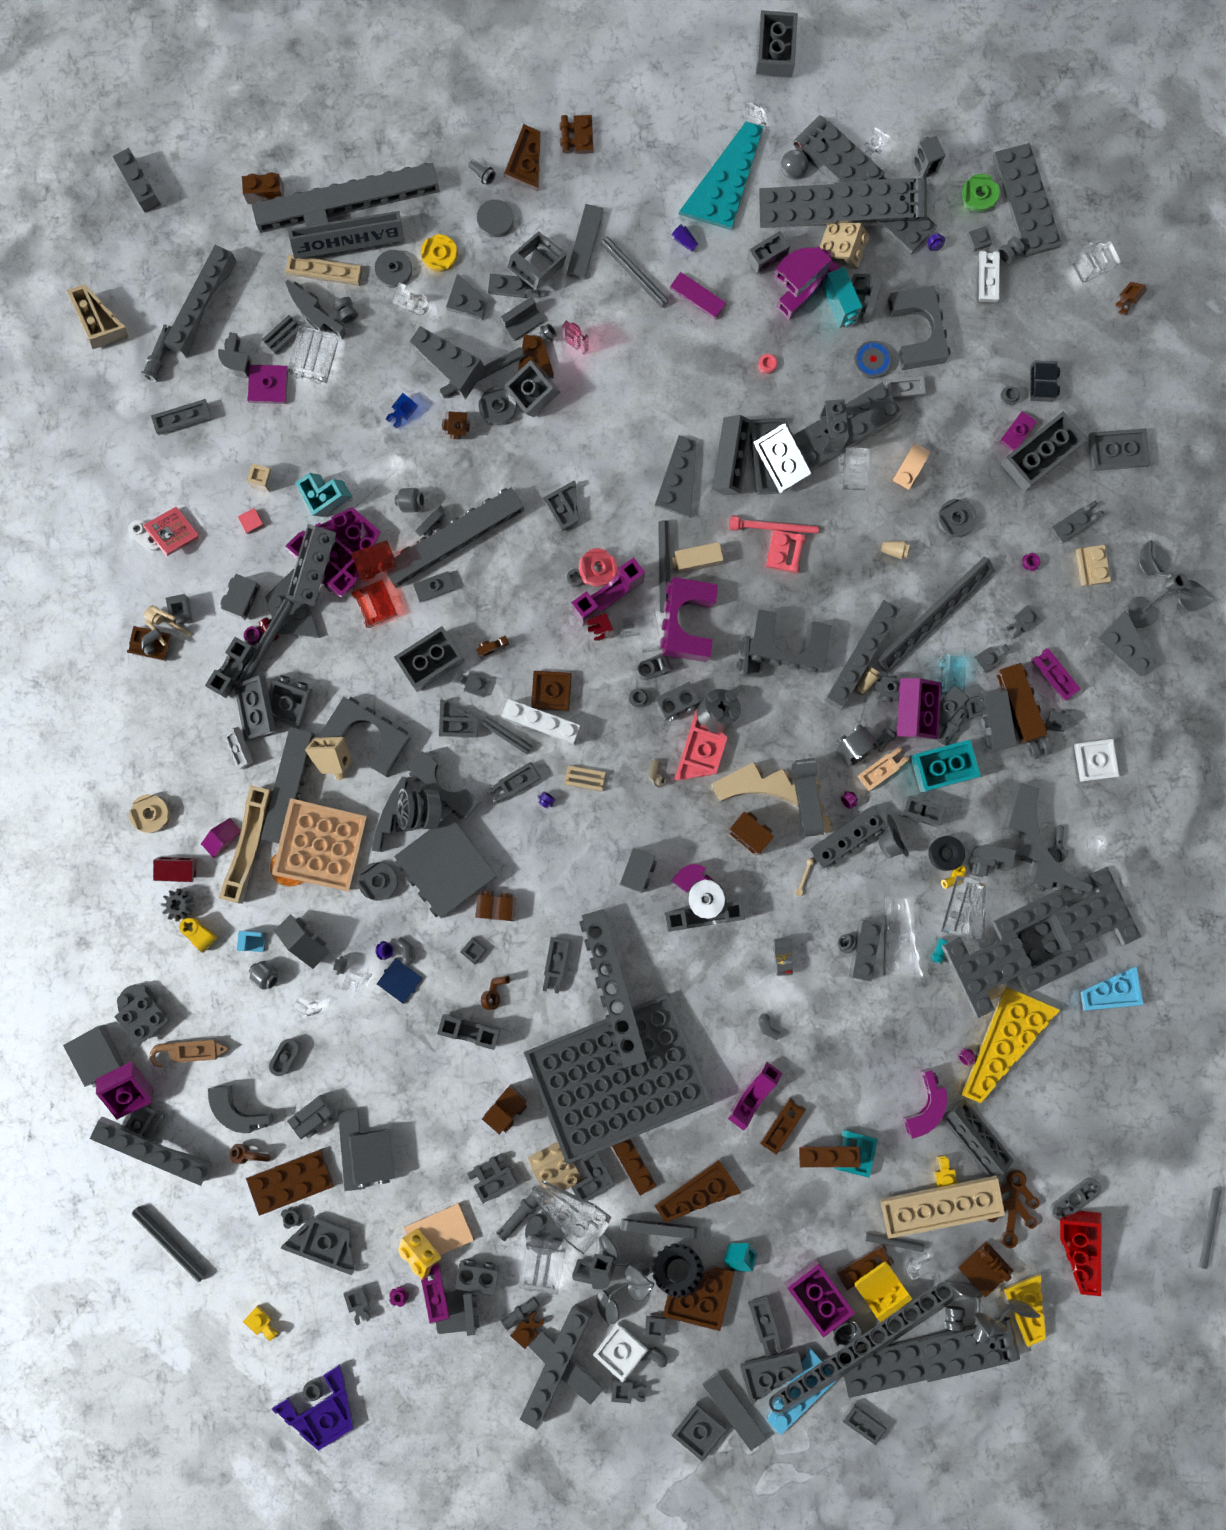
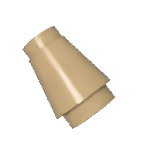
(896, 549)
(867, 680)

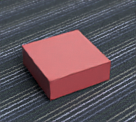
(250, 521)

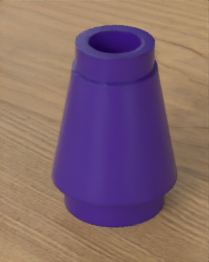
(684, 237)

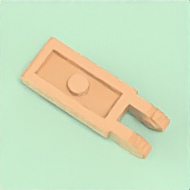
(881, 769)

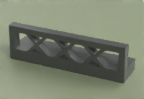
(976, 1142)

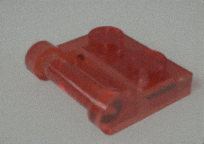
(380, 600)

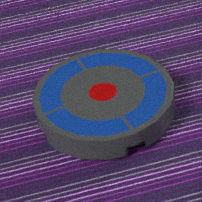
(872, 359)

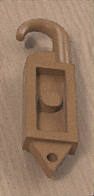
(188, 1051)

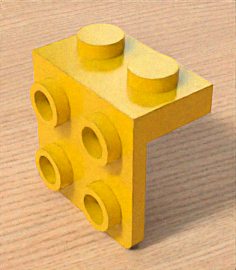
(883, 1291)

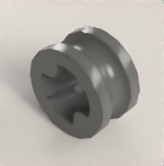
(570, 581)

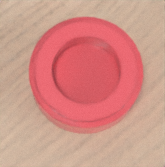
(767, 363)

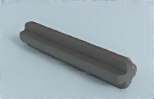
(507, 735)

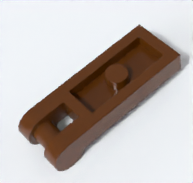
(782, 1126)
(863, 1265)

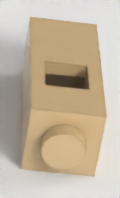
(697, 558)

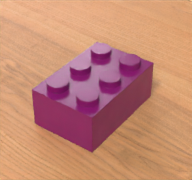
(919, 708)
(819, 1298)

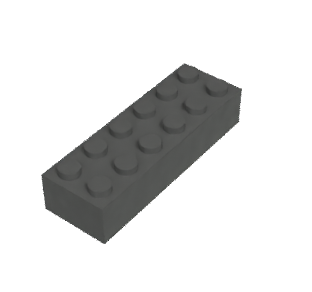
(865, 418)

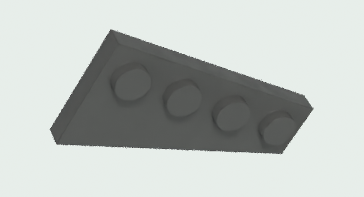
(763, 479)
(677, 484)

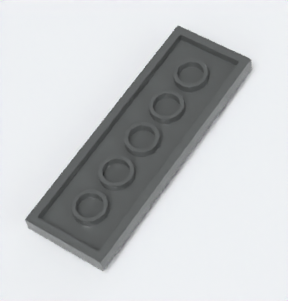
(1027, 199)

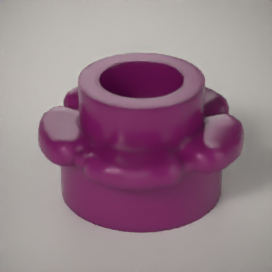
(1031, 557)
(248, 635)
(849, 799)
(967, 1057)
(403, 1296)

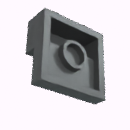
(289, 700)

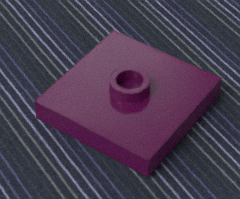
(267, 384)

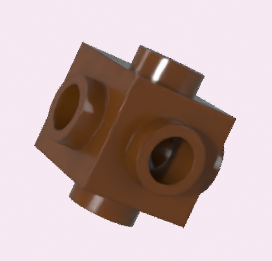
(460, 419)

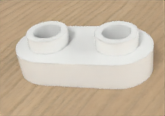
(142, 536)

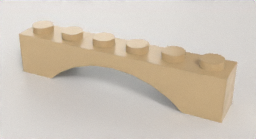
(240, 870)

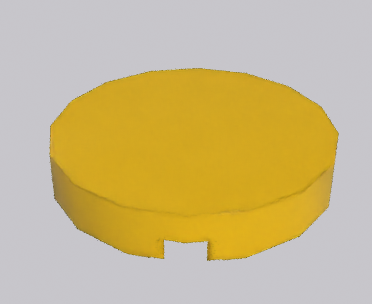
(439, 253)

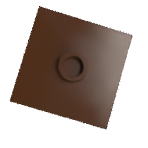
(551, 690)

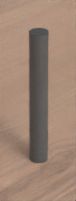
(894, 1242)

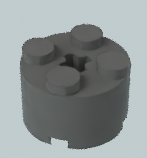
(719, 710)
(856, 746)

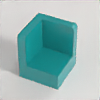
(740, 1257)

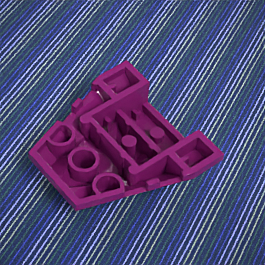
(351, 535)

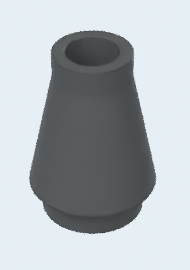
(482, 172)

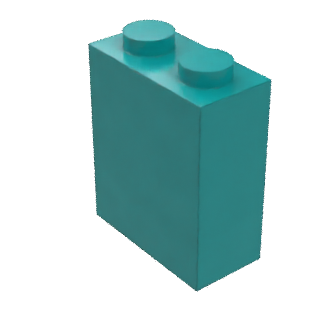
(842, 297)

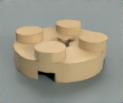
(160, 815)

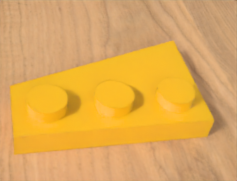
(1029, 1292)

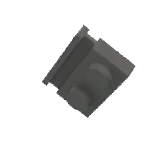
(145, 1122)

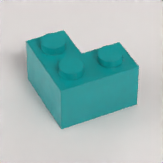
(322, 497)

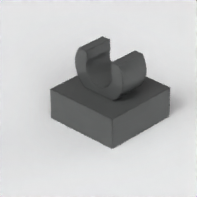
(1057, 721)

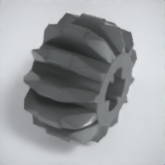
(178, 896)

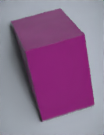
(220, 837)

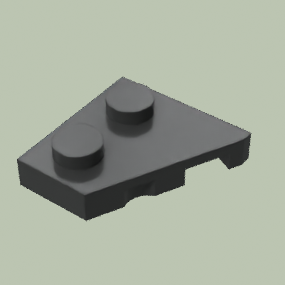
(466, 299)

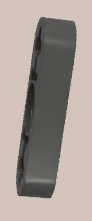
(1076, 1190)

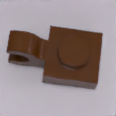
(1131, 294)

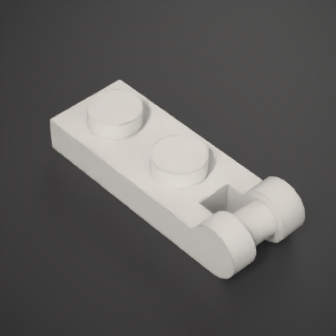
(988, 276)

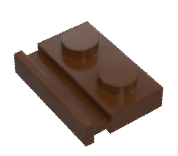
(160, 650)

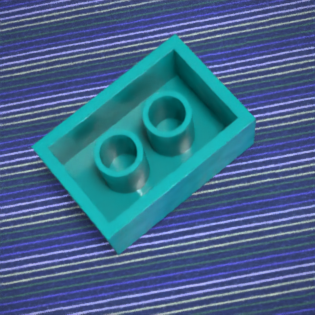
(945, 766)

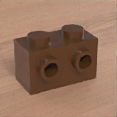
(262, 187)

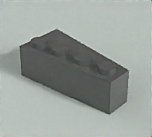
(451, 362)

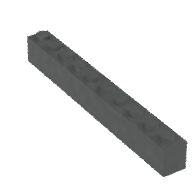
(346, 197)

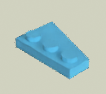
(1115, 992)

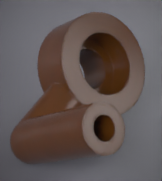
(490, 999)
(241, 1154)

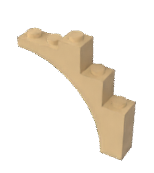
(749, 781)

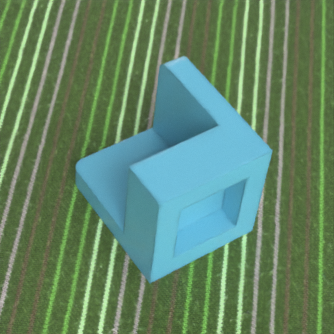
(251, 941)

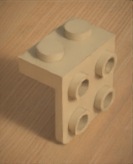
(845, 242)
(552, 1168)

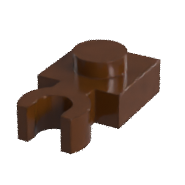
(487, 648)
(526, 1331)

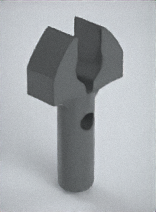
(1059, 844)

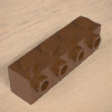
(1023, 707)

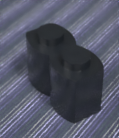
(1044, 381)

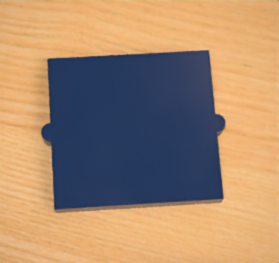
(399, 980)

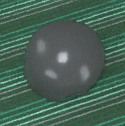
(794, 164)
(847, 1332)

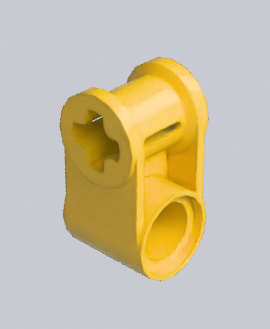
(200, 936)

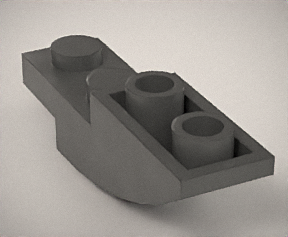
(312, 312)

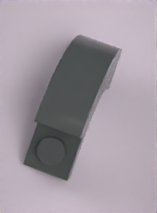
(228, 1115)

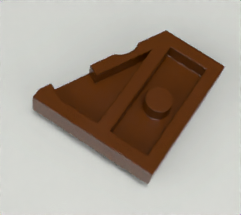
(536, 351)

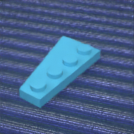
(782, 1423)

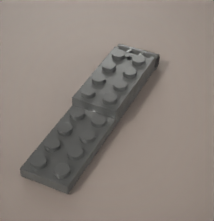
(845, 163)
(844, 202)
(930, 1359)

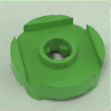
(975, 202)

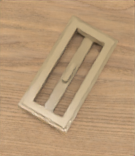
(588, 771)

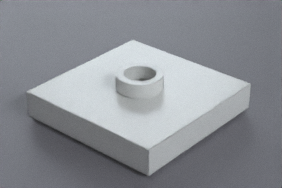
(1096, 760)
(620, 1352)

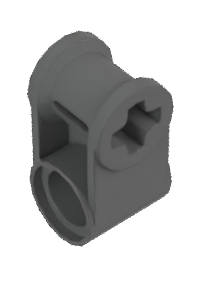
(658, 666)

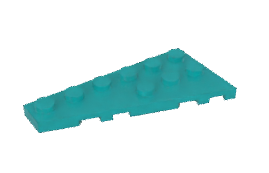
(722, 188)

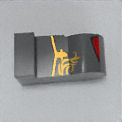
(783, 957)

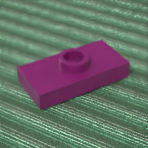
(1018, 431)

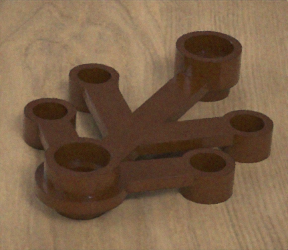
(1013, 1205)

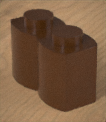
(495, 906)

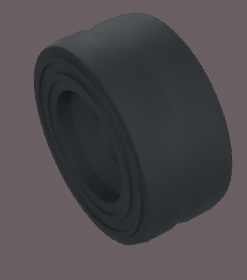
(939, 861)

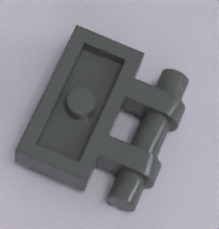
(494, 1184)

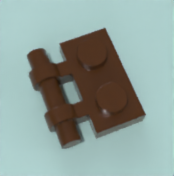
(582, 134)

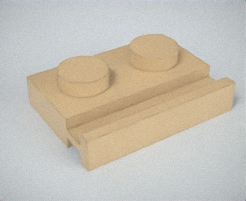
(1093, 565)

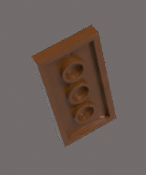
(290, 1182)

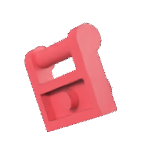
(779, 551)

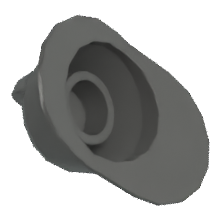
(891, 841)

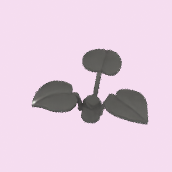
(1156, 560)
(637, 1283)
(987, 1326)

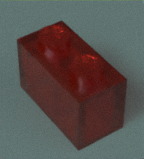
(374, 560)

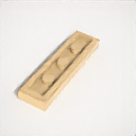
(324, 270)

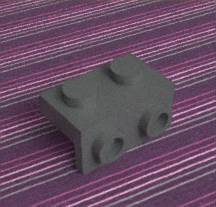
(745, 664)

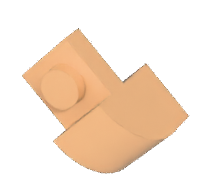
(911, 466)

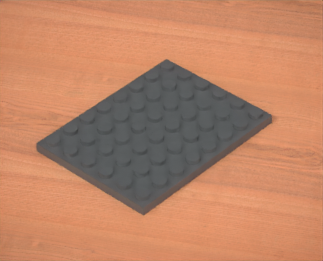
(600, 1102)

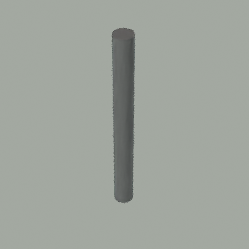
(1209, 1229)

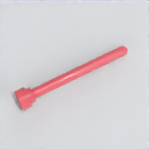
(737, 523)

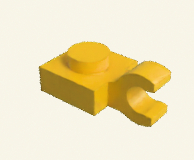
(945, 1175)
(259, 1321)

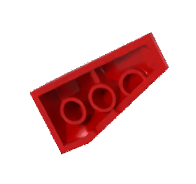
(1083, 1246)

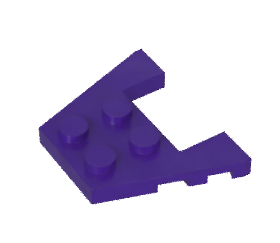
(324, 1420)

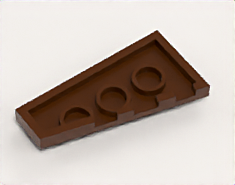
(703, 1189)

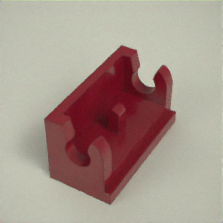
(600, 625)
(174, 869)

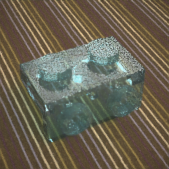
(952, 672)

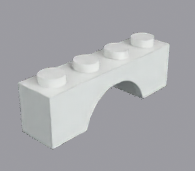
(541, 721)

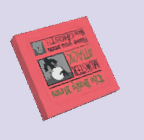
(171, 531)

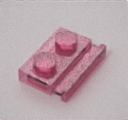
(573, 336)

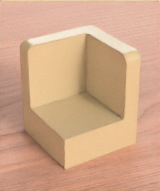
(259, 477)

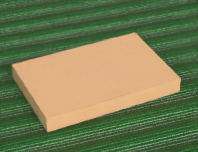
(444, 1229)

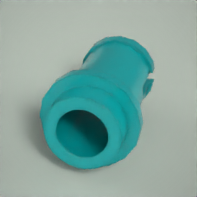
(939, 954)

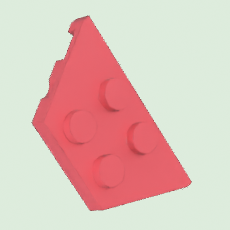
(701, 752)

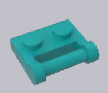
(868, 1148)

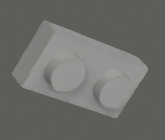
(906, 387)
(238, 748)

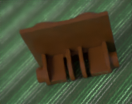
(986, 1269)

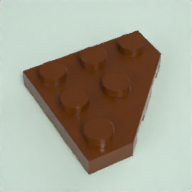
(707, 1304)

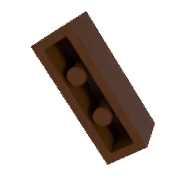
(830, 1156)

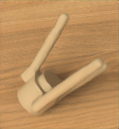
(156, 616)

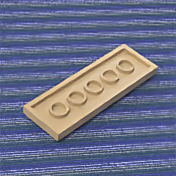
(942, 1207)

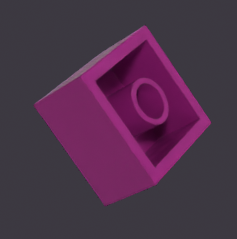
(124, 1090)

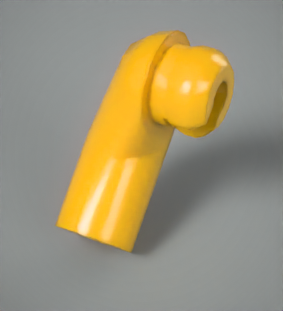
(949, 882)

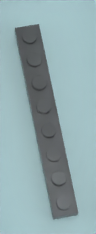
(936, 614)

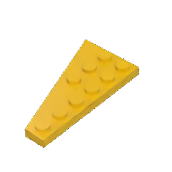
(1009, 1034)

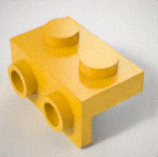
(418, 1253)

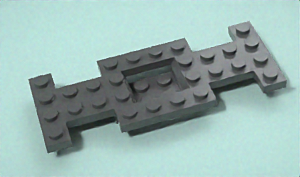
(1038, 934)

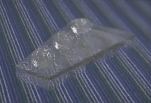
(367, 477)

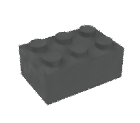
(776, 43)
(429, 659)

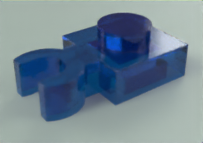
(403, 407)

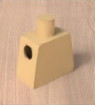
(330, 755)

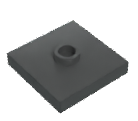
(699, 1431)

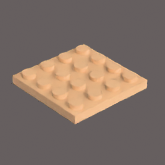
(319, 845)

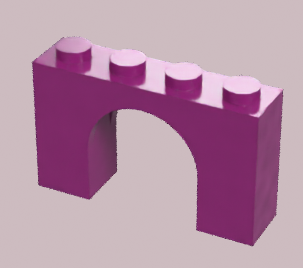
(804, 282)
(628, 578)
(675, 640)

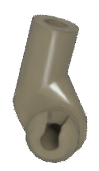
(654, 775)

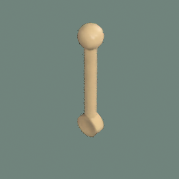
(799, 891)

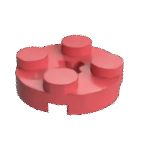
(604, 560)

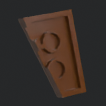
(524, 160)

